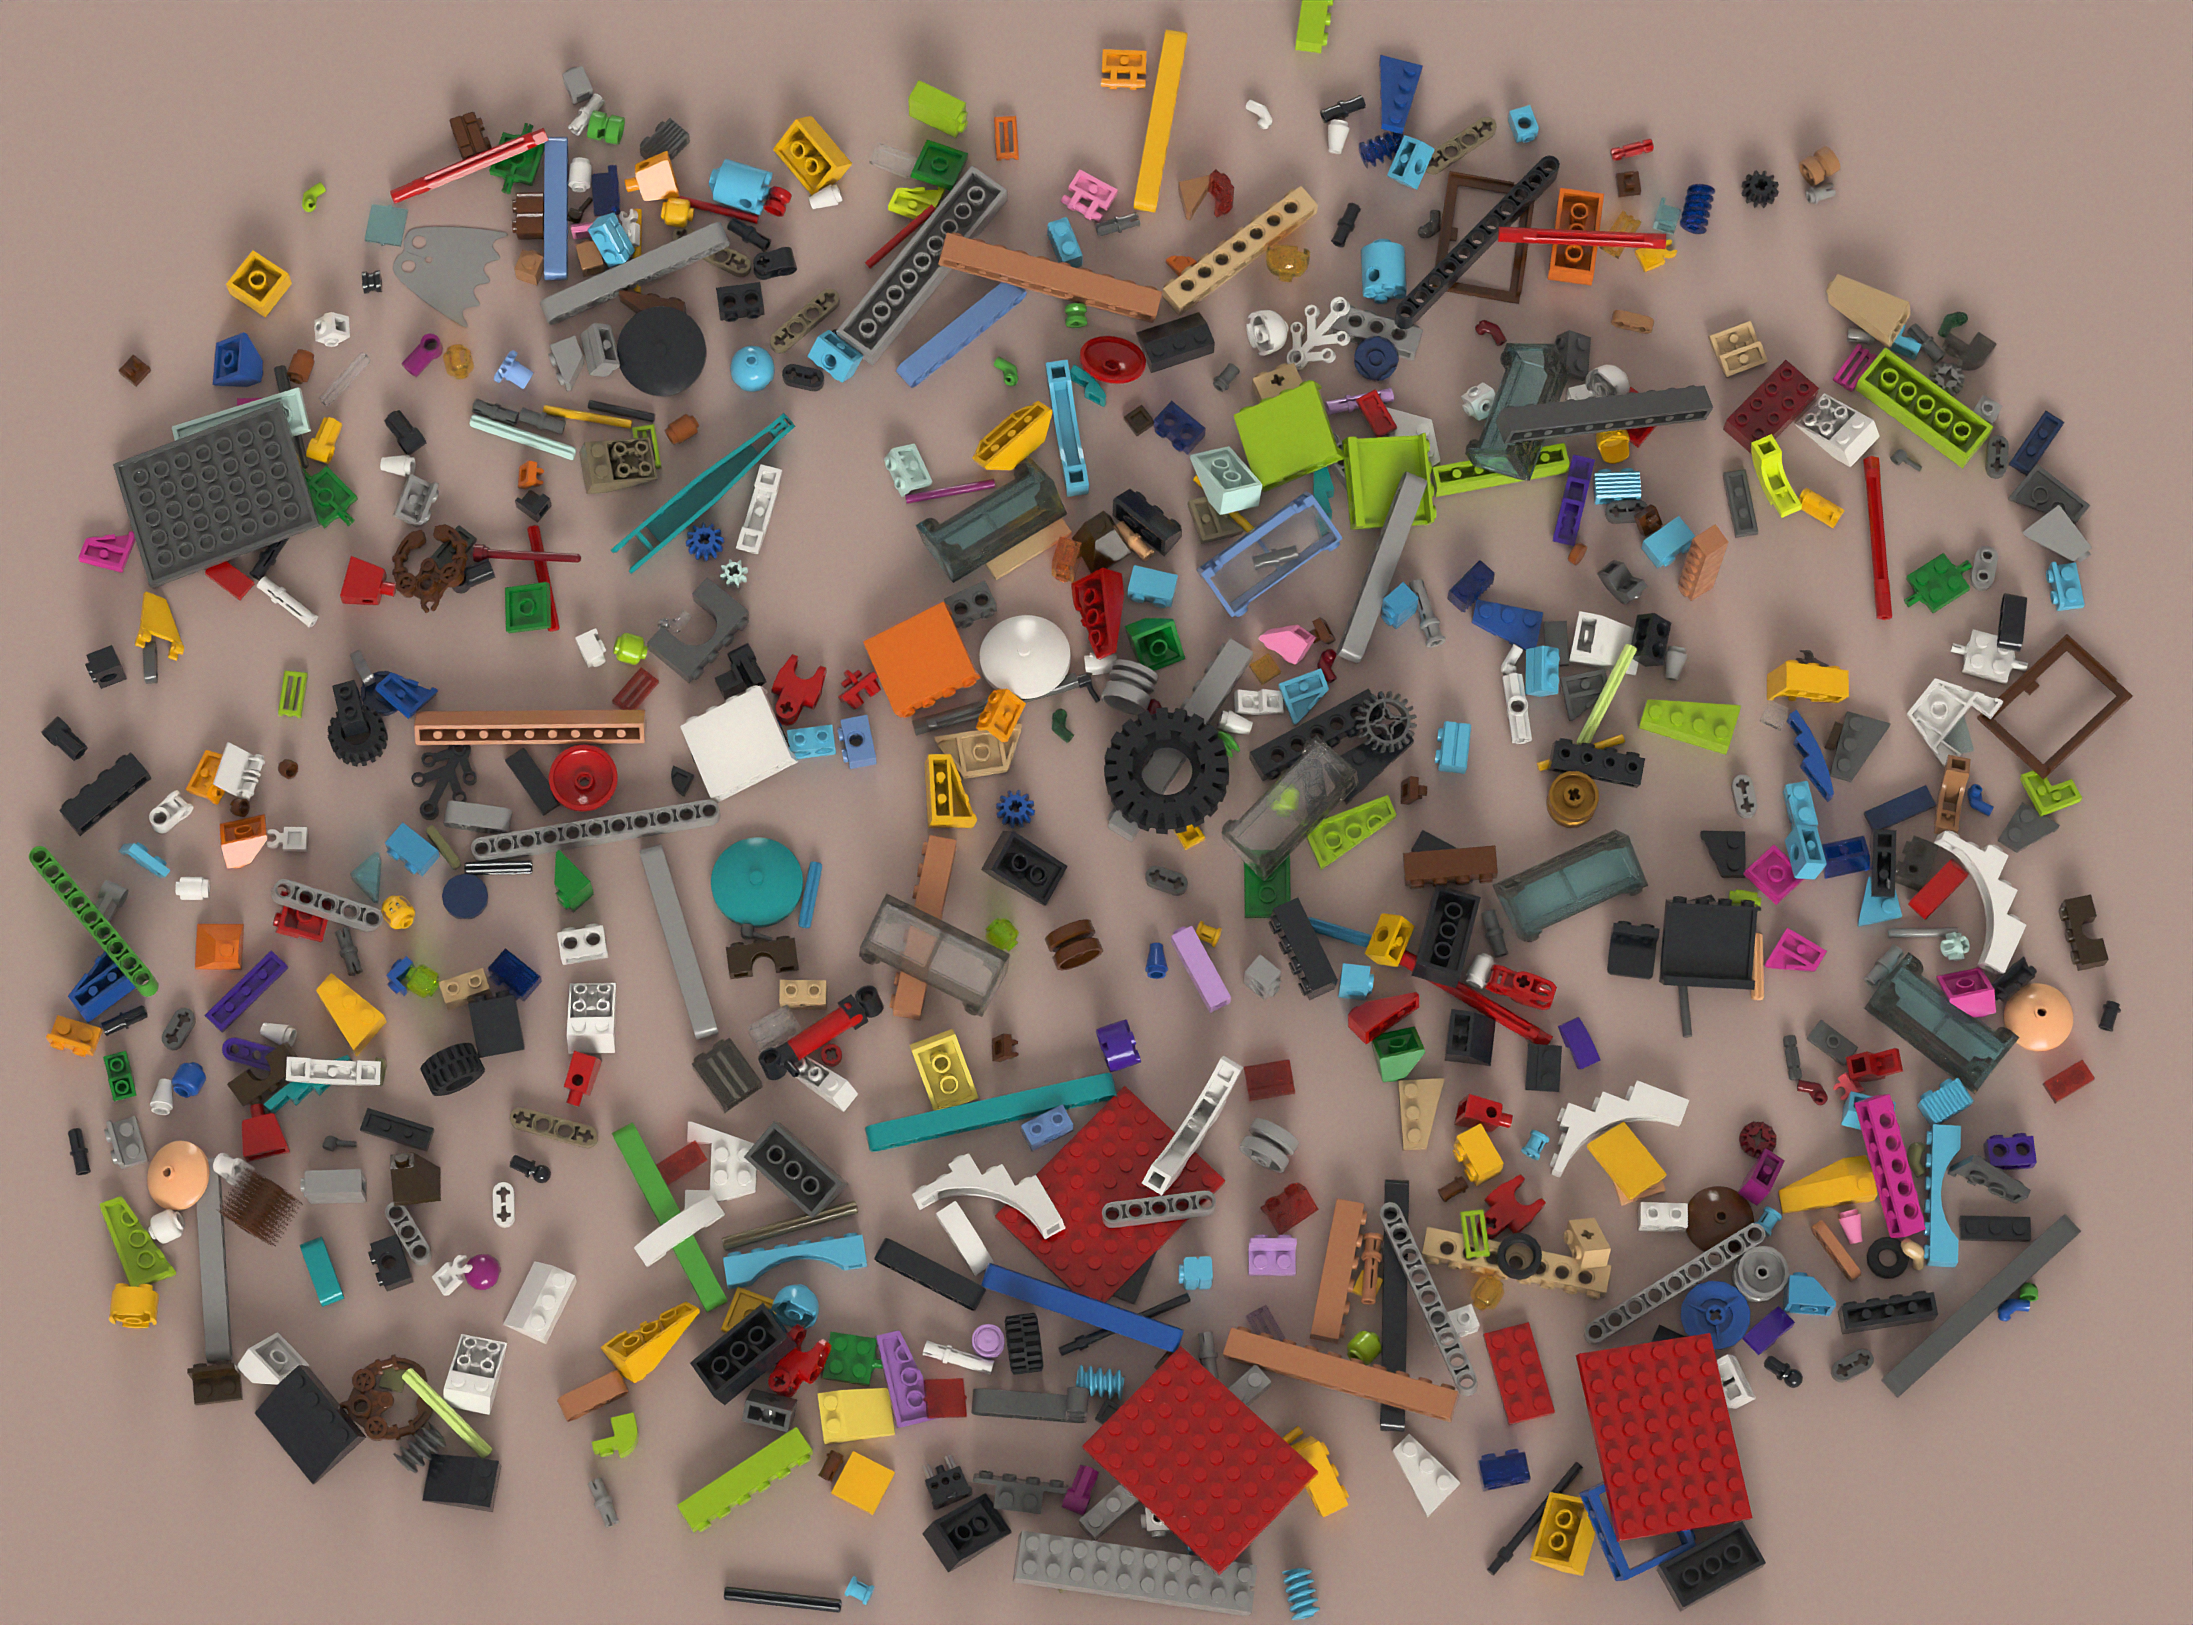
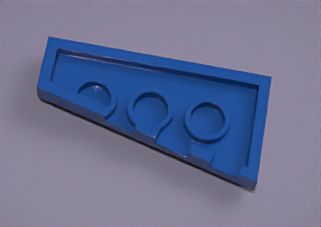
(1397, 91)

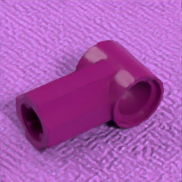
(422, 357)
(1078, 1495)

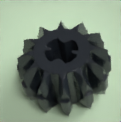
(1757, 196)

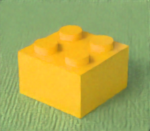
(259, 283)
(1477, 1155)

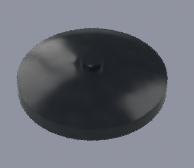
(661, 351)

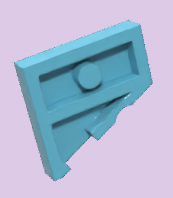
(1303, 693)
(139, 853)
(1878, 908)

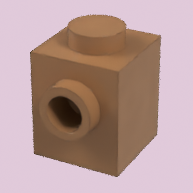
(589, 258)
(529, 267)

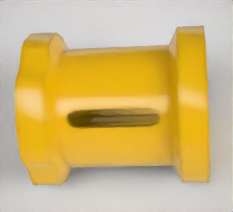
(1208, 933)

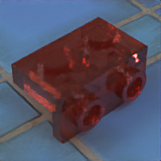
(1223, 192)
(1289, 1207)

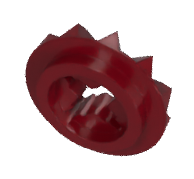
(1748, 1144)

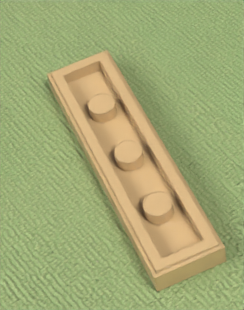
(1028, 549)

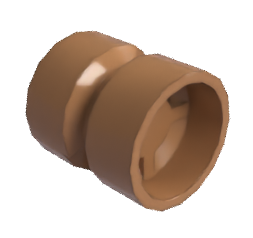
(1815, 168)

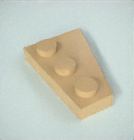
(1417, 1110)

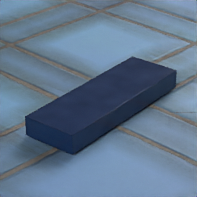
(2036, 443)
(1900, 809)

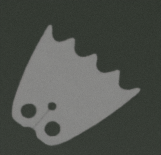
(455, 267)

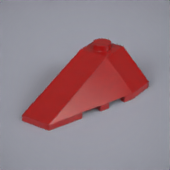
(1100, 603)

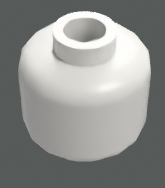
(166, 1226)

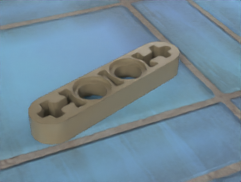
(1462, 148)
(732, 269)
(802, 318)
(554, 1125)

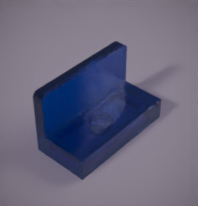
(606, 192)

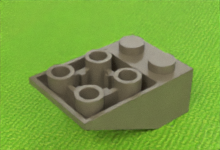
(617, 464)

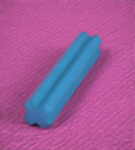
(810, 895)
(1340, 932)

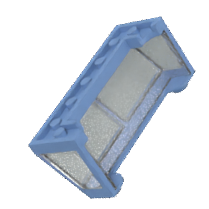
(1232, 571)

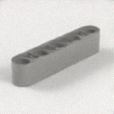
(315, 906)
(1168, 1202)

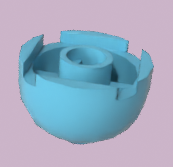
(752, 368)
(796, 1306)

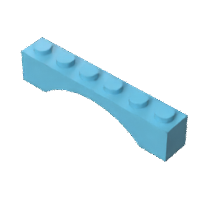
(1066, 428)
(1942, 1243)
(745, 1269)

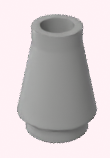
(1675, 661)

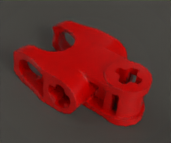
(796, 692)
(1513, 981)
(1506, 1211)
(798, 1365)

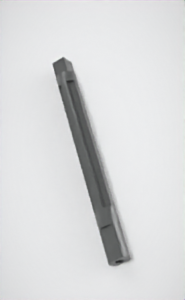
(973, 710)

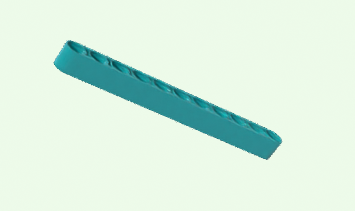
(989, 1112)

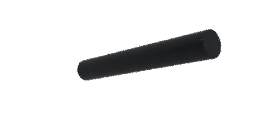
(622, 411)

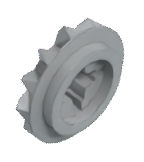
(1952, 387)

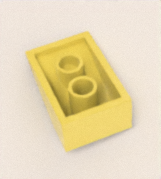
(944, 1070)
(855, 1415)

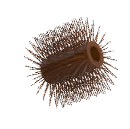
(259, 1206)

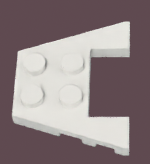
(1942, 708)
(730, 1172)

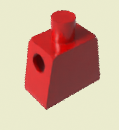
(365, 583)
(581, 1066)
(1476, 1110)
(262, 1135)

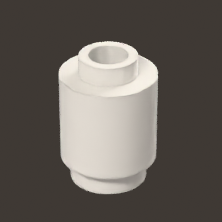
(580, 174)
(1098, 666)
(193, 888)
(1480, 970)

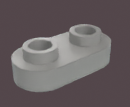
(1985, 567)

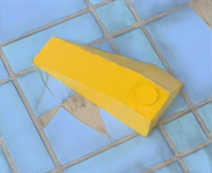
(1837, 1184)
(644, 1348)

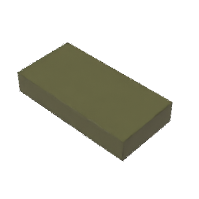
(443, 847)

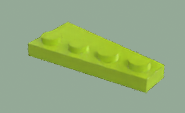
(1347, 829)
(135, 1248)

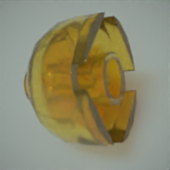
(1287, 262)

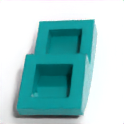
(1092, 389)

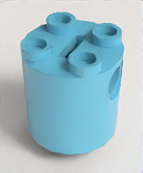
(740, 186)
(1383, 271)

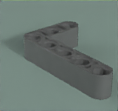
(1032, 1406)

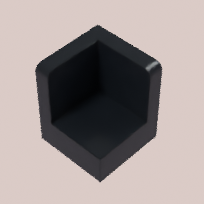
(534, 505)
(730, 682)

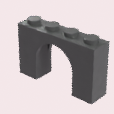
(691, 659)

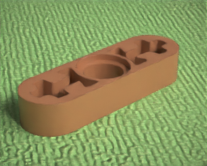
(1835, 1251)

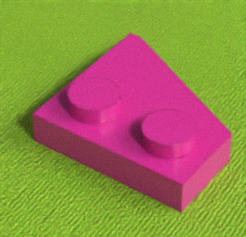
(107, 551)
(1795, 953)

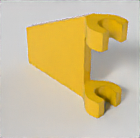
(158, 621)

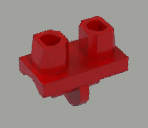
(851, 695)

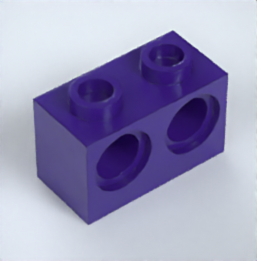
(2012, 1159)

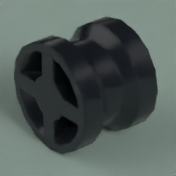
(372, 281)

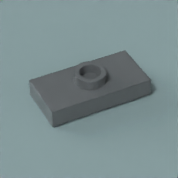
(1832, 1042)

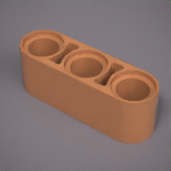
(592, 1396)

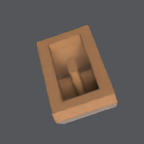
(1192, 194)

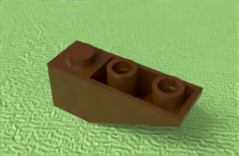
(639, 302)

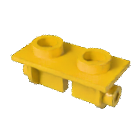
(1820, 507)

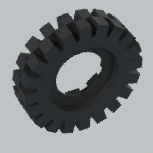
(1160, 731)

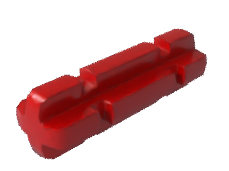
(1632, 149)

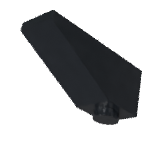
(1883, 863)

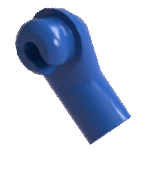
(1976, 801)
(2010, 1306)

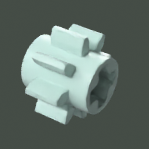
(732, 567)
(1955, 946)

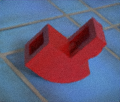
(1873, 1067)

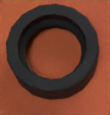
(1515, 1273)

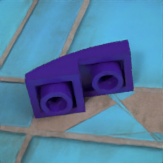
(1580, 1043)
(1768, 1330)

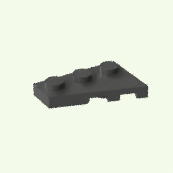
(2045, 492)
(1855, 744)
(1983, 1173)

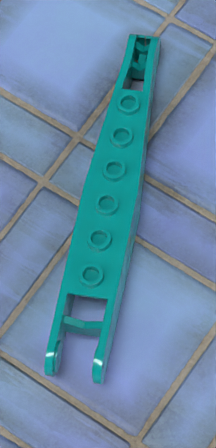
(702, 492)

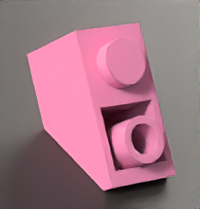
(1288, 641)

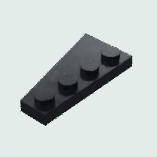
(1371, 762)

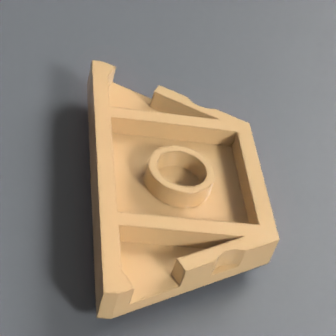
(979, 752)

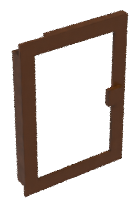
(1449, 233)
(2029, 685)

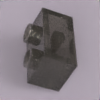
(1916, 863)

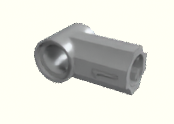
(110, 899)

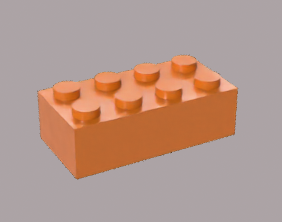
(1575, 212)

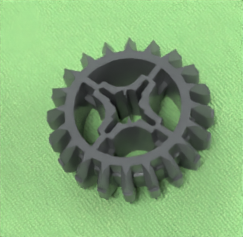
(1384, 711)

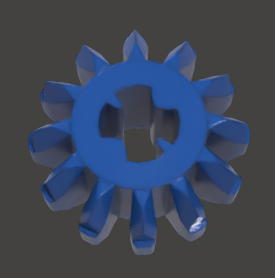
(705, 550)
(1009, 815)

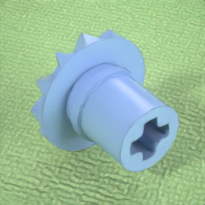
(513, 371)

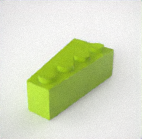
(1692, 722)

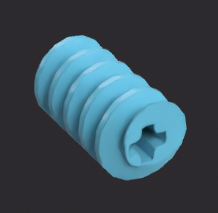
(1101, 1382)
(1301, 1593)

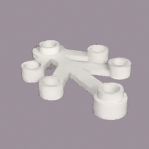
(1316, 335)

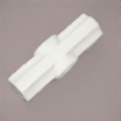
(1518, 721)

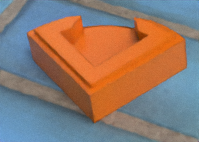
(1179, 263)

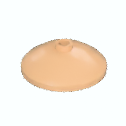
(2037, 1031)
(187, 1177)

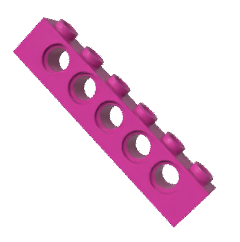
(1890, 1166)

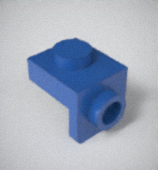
(398, 973)

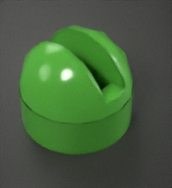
(2028, 1292)

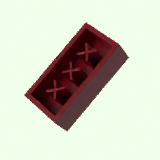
(1771, 406)

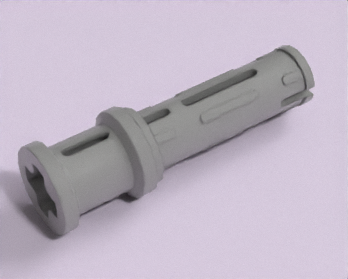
(1429, 622)

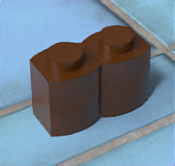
(529, 215)

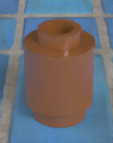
(301, 366)
(682, 429)

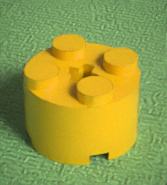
(134, 1305)

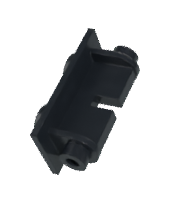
(2006, 986)

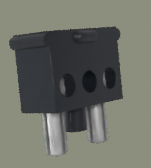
(949, 1493)

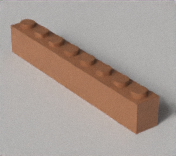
(930, 898)

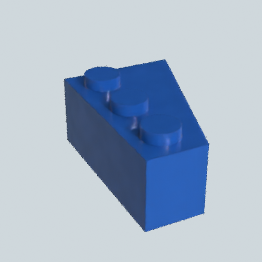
(100, 988)

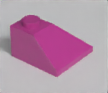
(1969, 991)

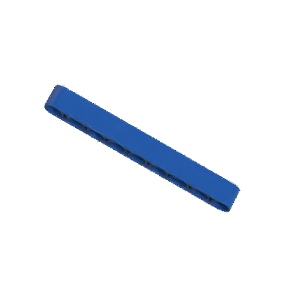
(1082, 1307)

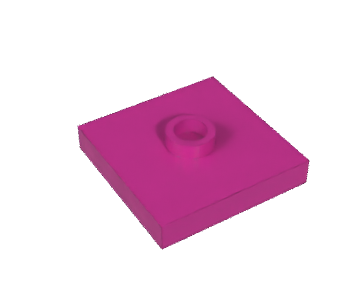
(1773, 874)

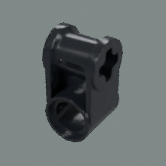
(776, 263)

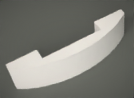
(760, 509)
(332, 1071)
(678, 1229)

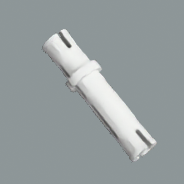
(280, 596)
(957, 1357)

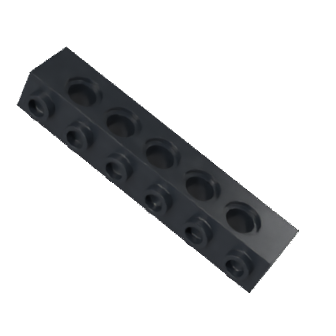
(1320, 724)

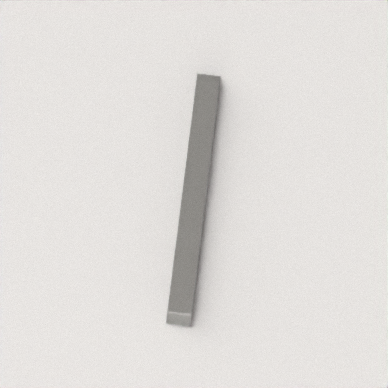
(607, 835)

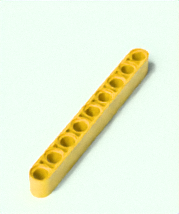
(1160, 121)

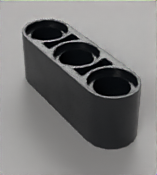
(2012, 622)

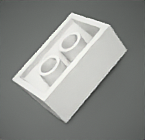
(540, 1301)

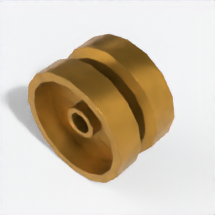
(1577, 787)

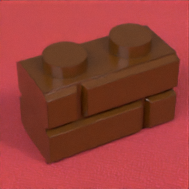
(468, 134)

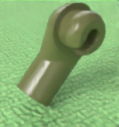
(1914, 1155)

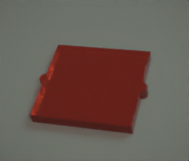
(945, 1398)

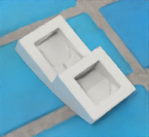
(1258, 703)

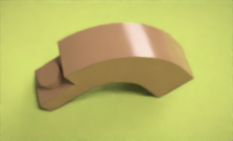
(1951, 794)

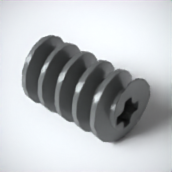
(421, 1448)

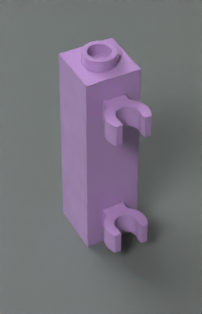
(1200, 968)

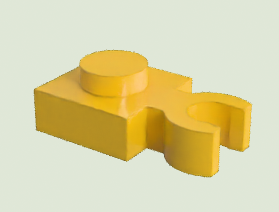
(1654, 258)

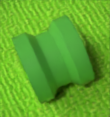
(1076, 315)

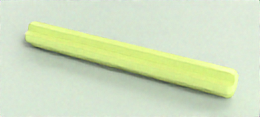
(1607, 694)
(446, 1413)

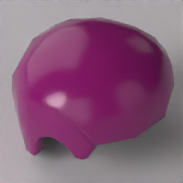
(484, 1272)

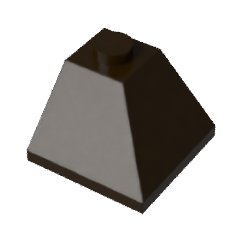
(1101, 542)
(414, 1179)

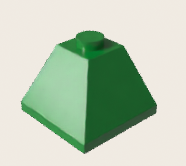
(1155, 642)
(1397, 1053)

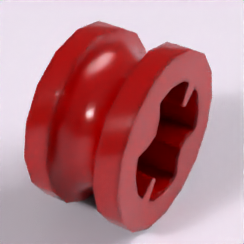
(829, 1047)

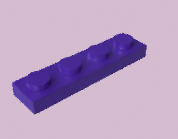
(246, 991)

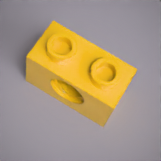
(1389, 939)

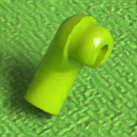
(310, 197)

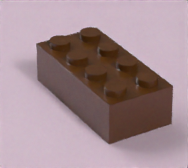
(1450, 865)

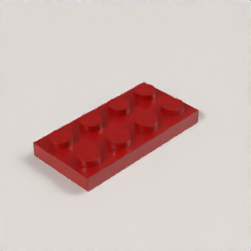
(1518, 1373)

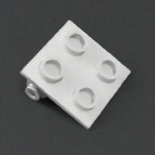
(238, 771)

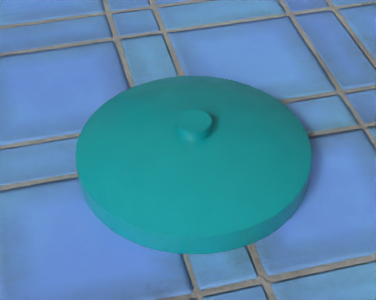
(757, 882)

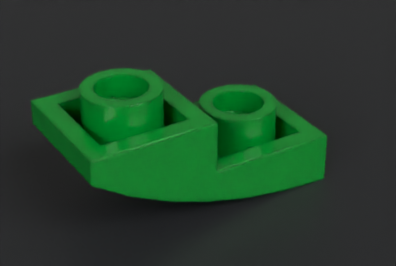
(120, 1076)

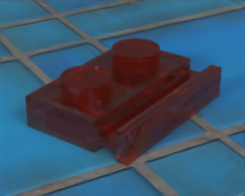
(1269, 1080)

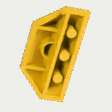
(1014, 438)

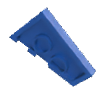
(1511, 623)

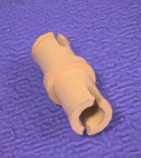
(1134, 542)

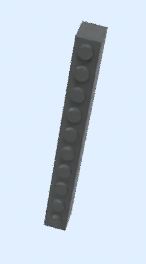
(1604, 414)

